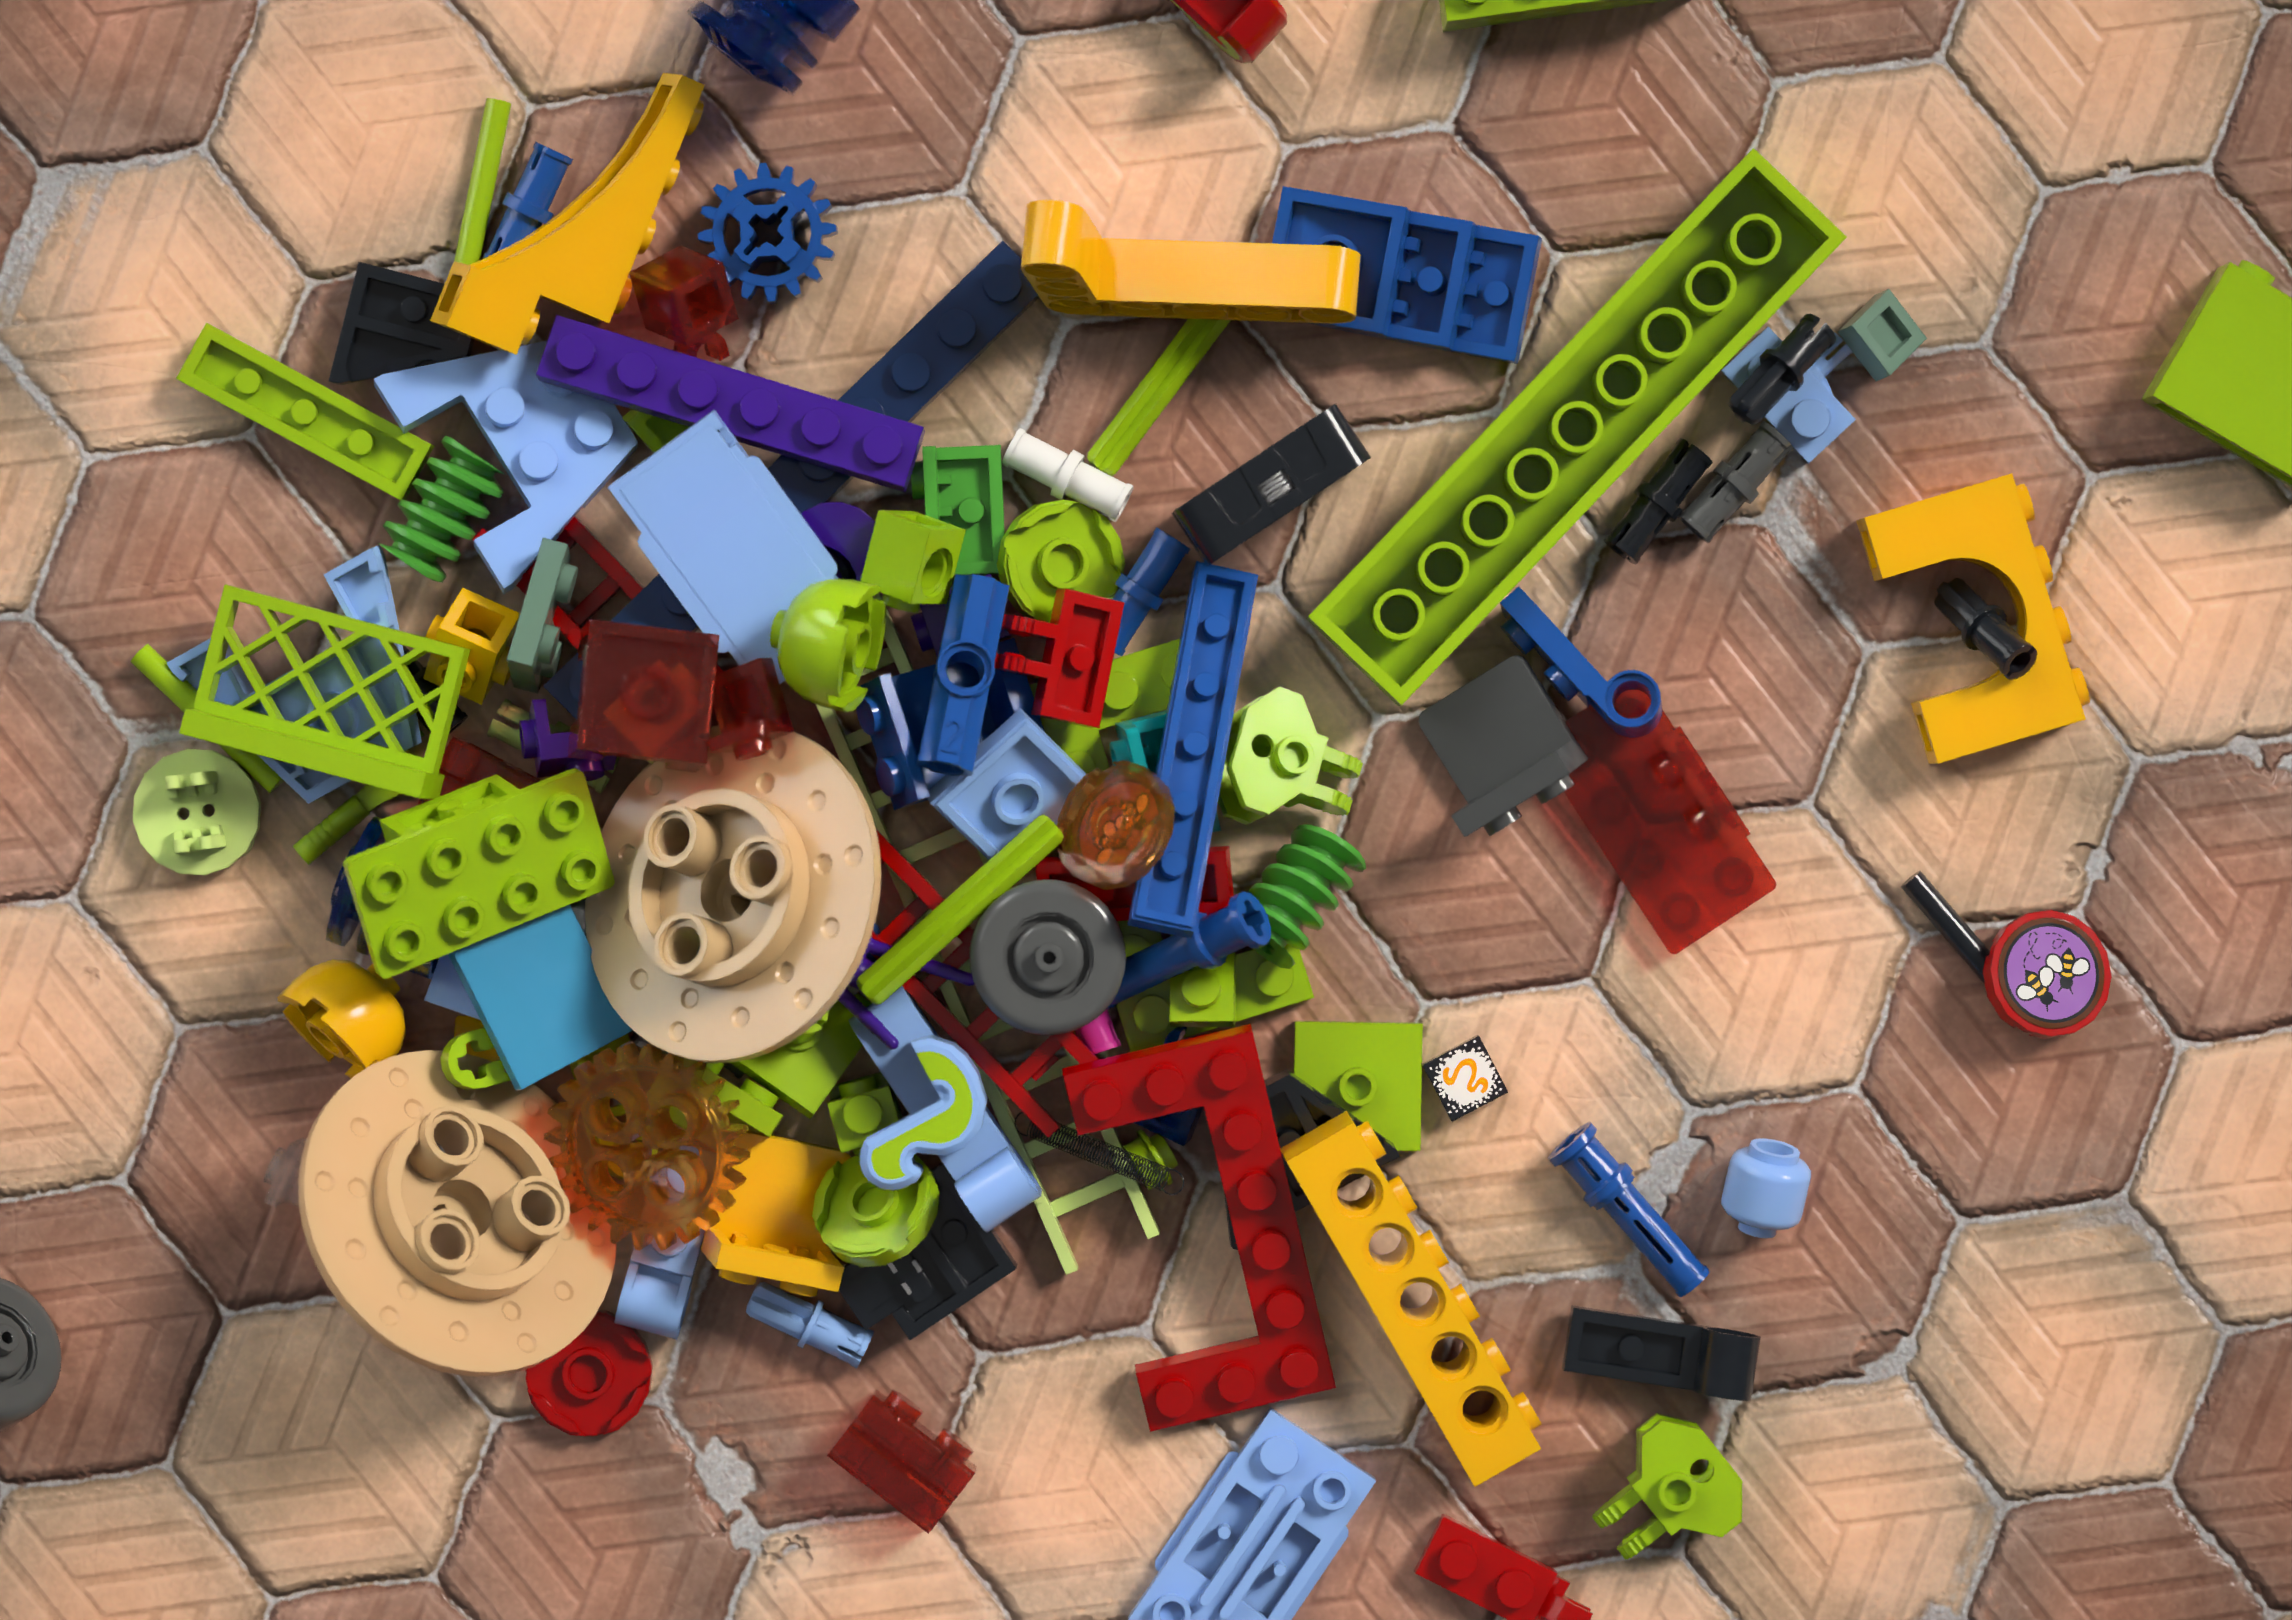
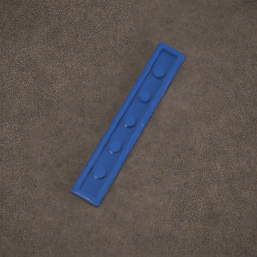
(1196, 743)

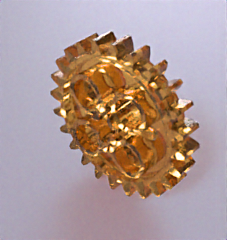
(647, 1200)

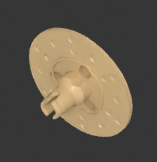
(768, 887)
(437, 1242)

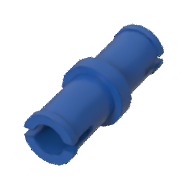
(531, 198)
(1145, 583)

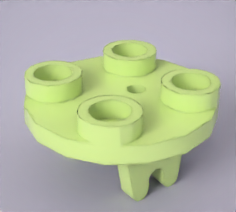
(201, 841)

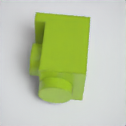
(862, 1109)

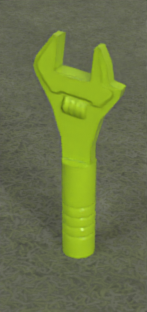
(342, 821)

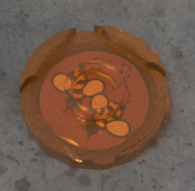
(1116, 825)

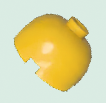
(346, 1013)

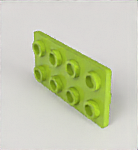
(476, 867)

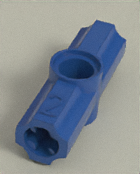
(955, 712)

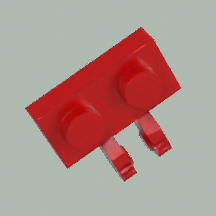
(1074, 659)

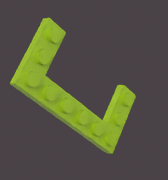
(1136, 688)

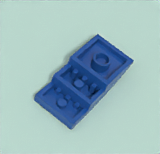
(1422, 273)

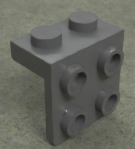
(1502, 744)

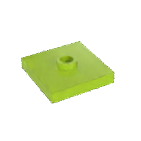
(1367, 1071)

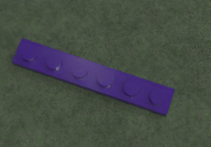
(751, 407)

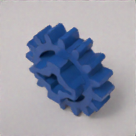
(789, 210)

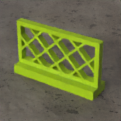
(313, 747)

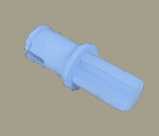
(809, 1323)

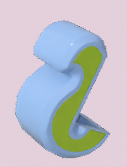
(935, 1128)

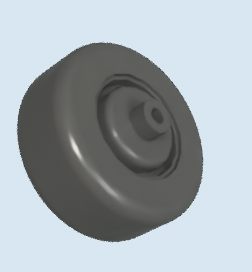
(1047, 957)
(27, 1355)

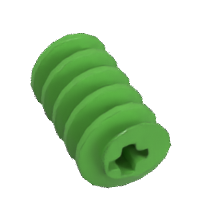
(443, 510)
(1299, 884)

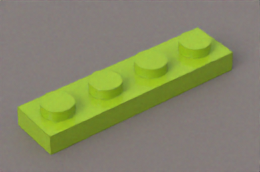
(304, 412)

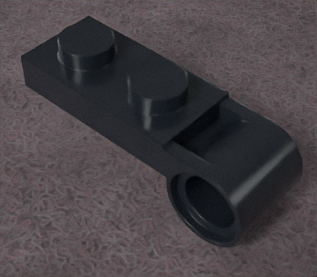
(1661, 1352)

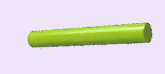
(482, 181)
(183, 696)

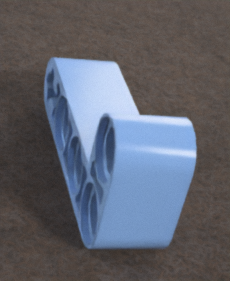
(989, 1168)

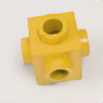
(483, 628)

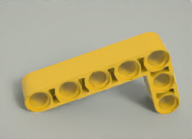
(1240, 281)

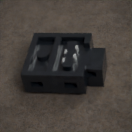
(937, 1275)

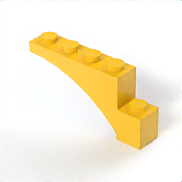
(586, 249)

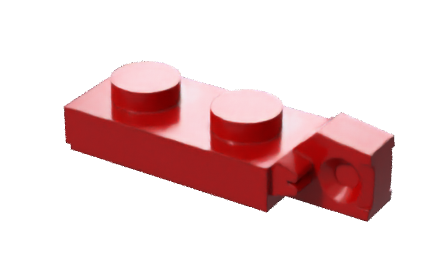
(1495, 1575)

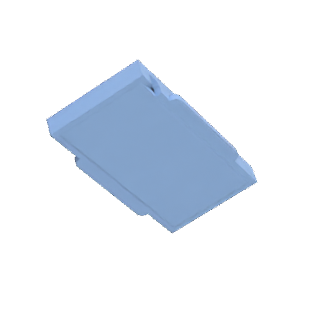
(723, 536)
(1258, 1530)

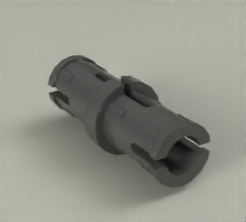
(1736, 482)

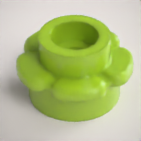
(1153, 1149)

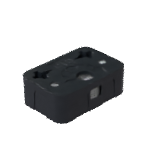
(1271, 484)

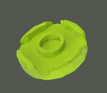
(1055, 549)
(869, 1222)

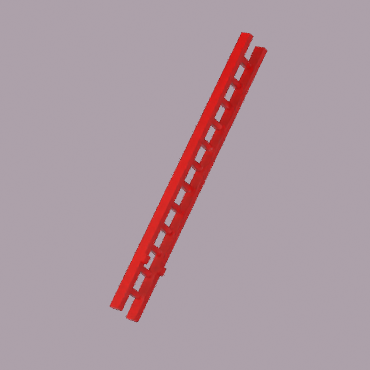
(928, 897)

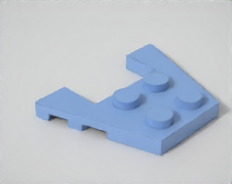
(547, 438)
(363, 594)

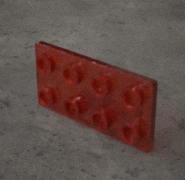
(1664, 825)

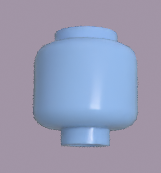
(1766, 1187)

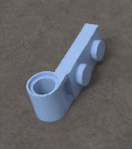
(660, 1281)

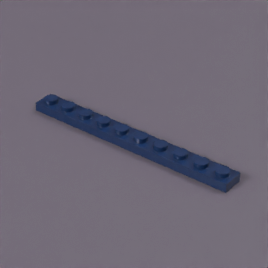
(896, 386)

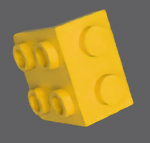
(772, 1222)

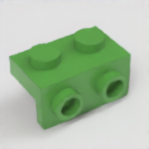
(965, 491)

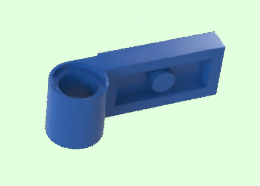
(1572, 673)

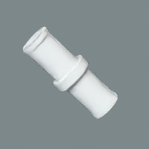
(1067, 475)

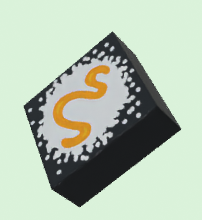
(1464, 1078)

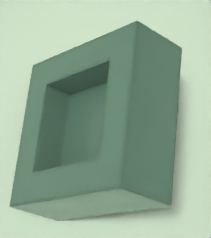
(1882, 335)

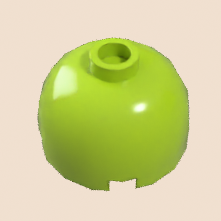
(829, 640)

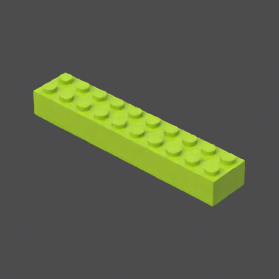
(1576, 427)

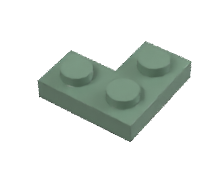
(536, 641)

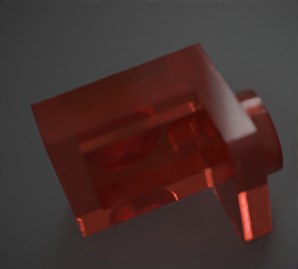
(749, 710)

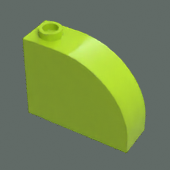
(2234, 369)

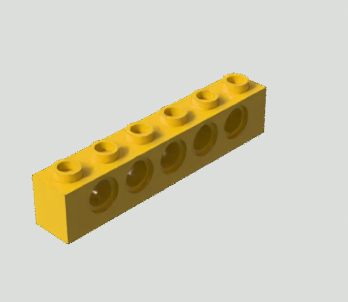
(1481, 1442)

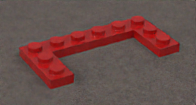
(1227, 1079)

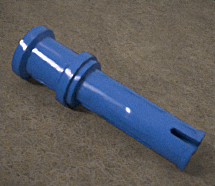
(1215, 937)
(1610, 1188)

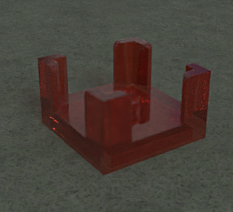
(645, 694)

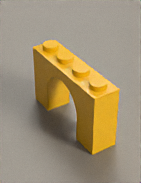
(1989, 529)

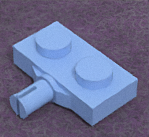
(1805, 416)

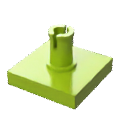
(810, 1064)

